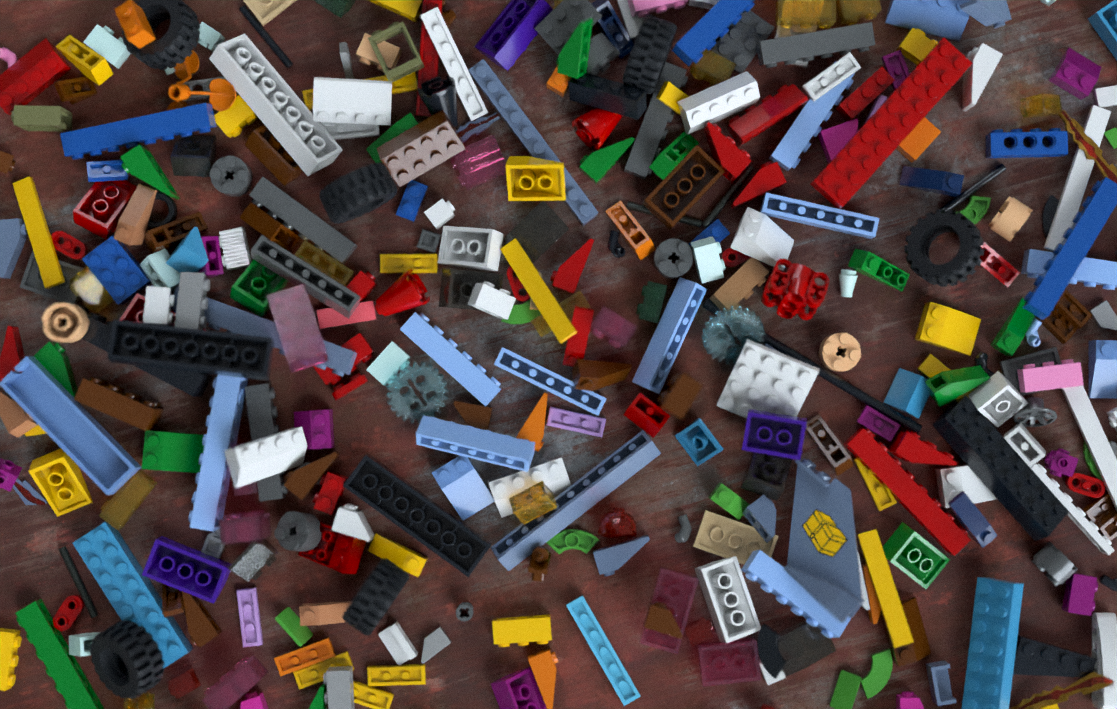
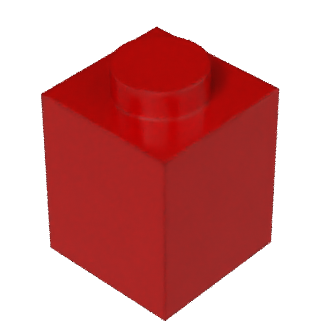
(362, 284)

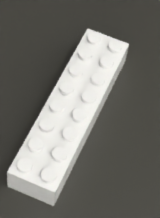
(275, 104)

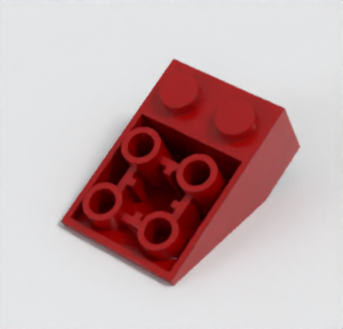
(725, 152)
(911, 449)
(336, 551)

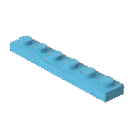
(603, 650)

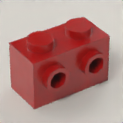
(646, 415)
(330, 493)

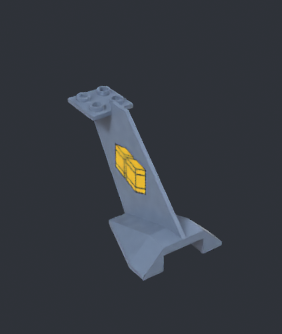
(824, 542)

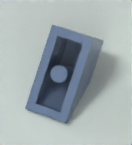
(762, 517)

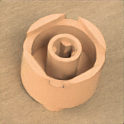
(1011, 219)
(54, 322)
(850, 354)

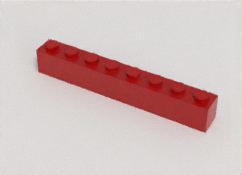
(907, 491)

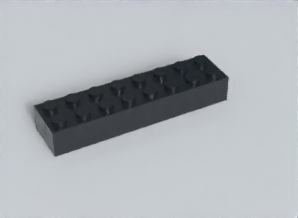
(99, 335)
(190, 350)
(1000, 468)
(417, 515)

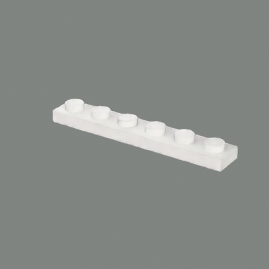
(453, 63)
(1075, 513)

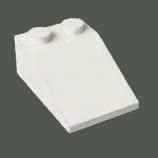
(978, 74)
(762, 238)
(470, 248)
(961, 478)

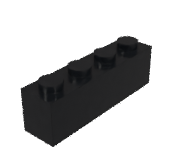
(608, 95)

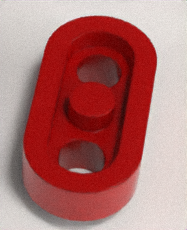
(69, 245)
(739, 257)
(516, 285)
(342, 390)
(1084, 485)
(67, 613)

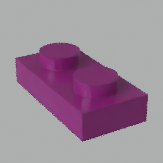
(896, 67)
(878, 423)

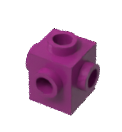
(1060, 463)
(8, 474)

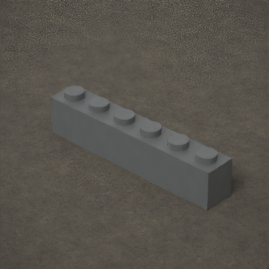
(816, 43)
(654, 125)
(303, 220)
(300, 272)
(262, 423)

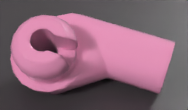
(8, 56)

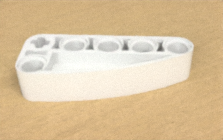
(1105, 651)

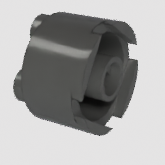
(600, 54)
(241, 172)
(665, 266)
(298, 531)
(1056, 564)

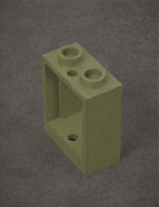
(404, 69)
(42, 118)

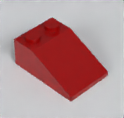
(103, 206)

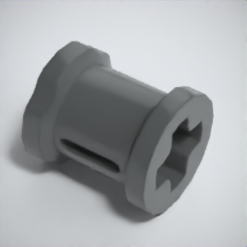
(465, 617)

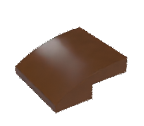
(1066, 317)
(1103, 515)

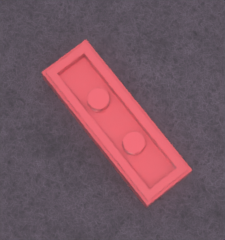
(330, 318)

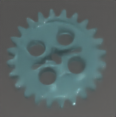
(748, 325)
(431, 382)

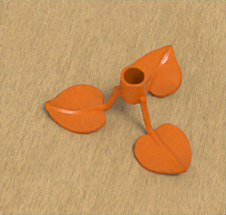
(221, 91)

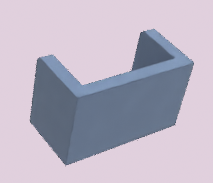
(940, 683)

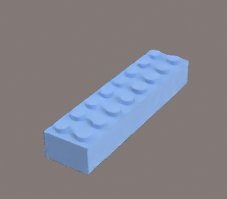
(221, 435)

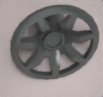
(1035, 411)

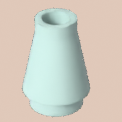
(847, 282)

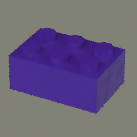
(774, 434)

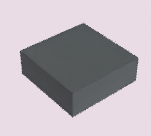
(428, 241)

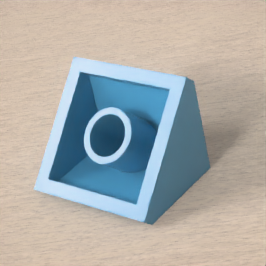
(189, 253)
(908, 393)
(698, 442)

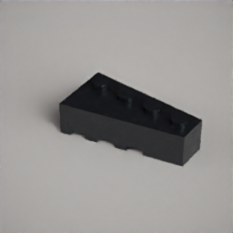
(1045, 659)

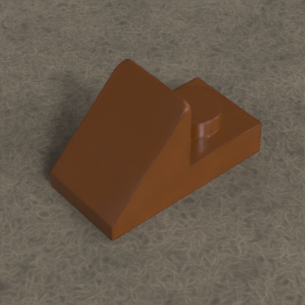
(75, 89)
(171, 601)

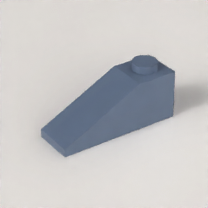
(988, 12)
(12, 241)
(614, 556)

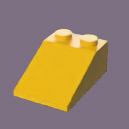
(535, 179)
(948, 328)
(60, 482)

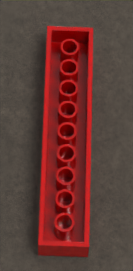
(891, 123)

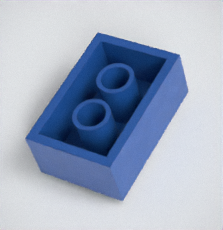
(117, 270)

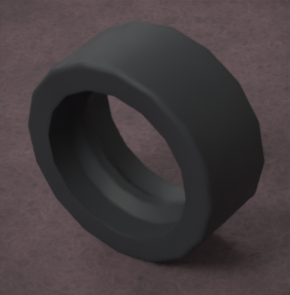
(172, 211)

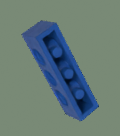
(1057, 143)

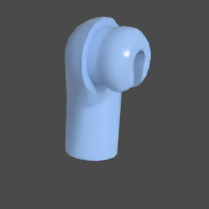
(1032, 334)

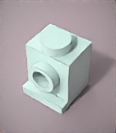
(209, 37)

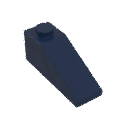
(612, 27)
(932, 180)
(972, 519)

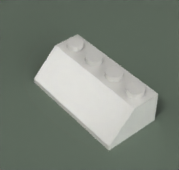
(352, 101)
(718, 102)
(266, 456)
(551, 473)
(728, 599)

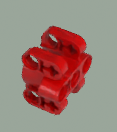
(794, 290)

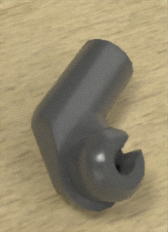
(685, 531)

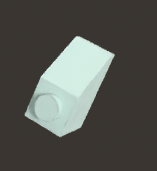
(81, 643)

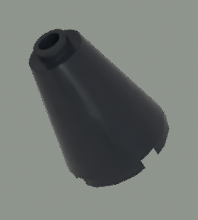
(439, 96)

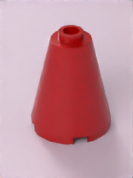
(595, 126)
(402, 295)

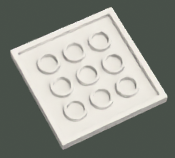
(766, 382)

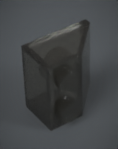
(193, 155)
(253, 560)

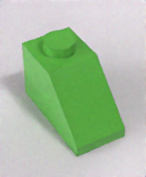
(729, 500)

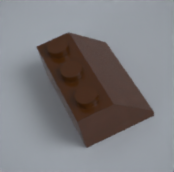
(273, 155)
(920, 647)

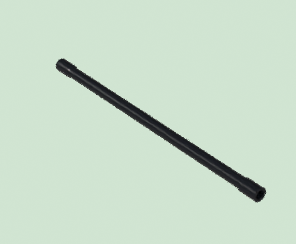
(905, 422)

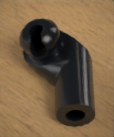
(614, 246)
(981, 359)
(1108, 582)

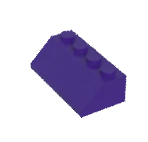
(513, 31)
(186, 569)

